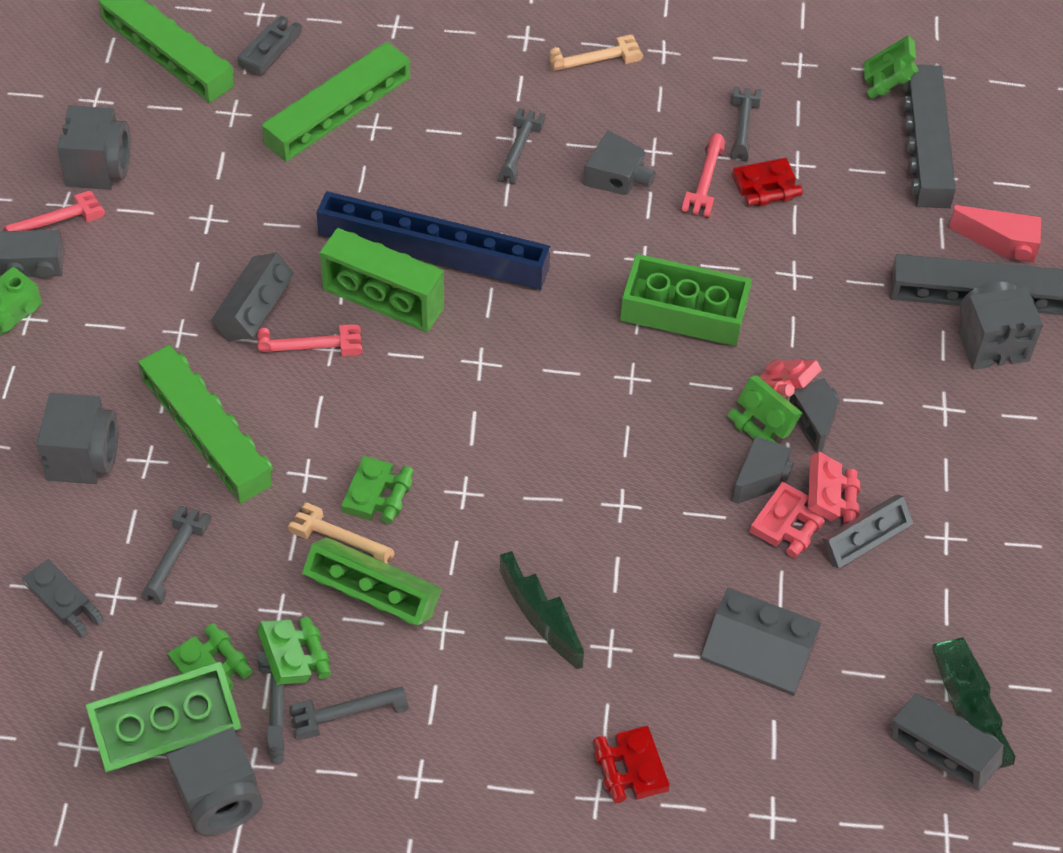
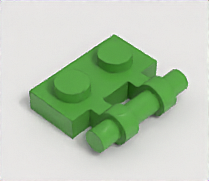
(893, 59)
(767, 406)
(368, 487)
(284, 650)
(195, 655)

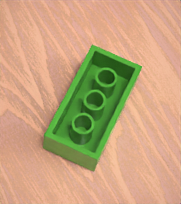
(382, 279)
(685, 299)
(162, 716)

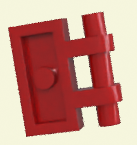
(766, 182)
(641, 762)

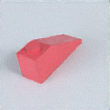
(1001, 232)

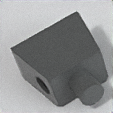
(617, 166)

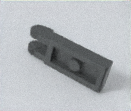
(269, 45)
(61, 597)

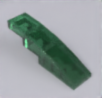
(545, 615)
(970, 691)

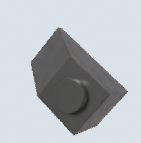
(818, 410)
(762, 470)

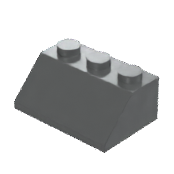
(760, 641)

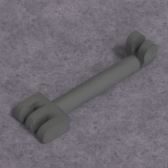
(745, 102)
(525, 124)
(186, 526)
(307, 718)
(275, 730)

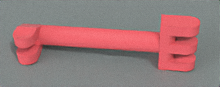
(714, 147)
(85, 205)
(348, 340)

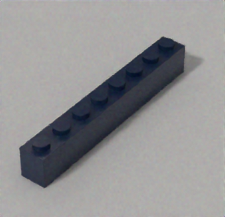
(437, 240)

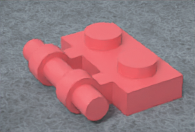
(788, 375)
(826, 487)
(779, 516)

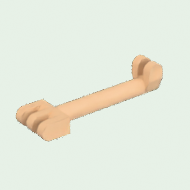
(625, 47)
(311, 521)

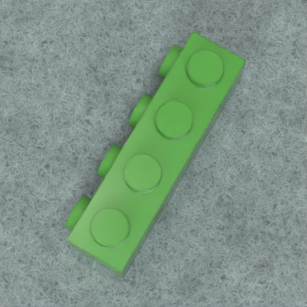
(17, 298)
(372, 581)

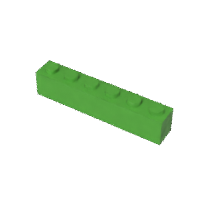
(169, 46)
(336, 101)
(206, 424)

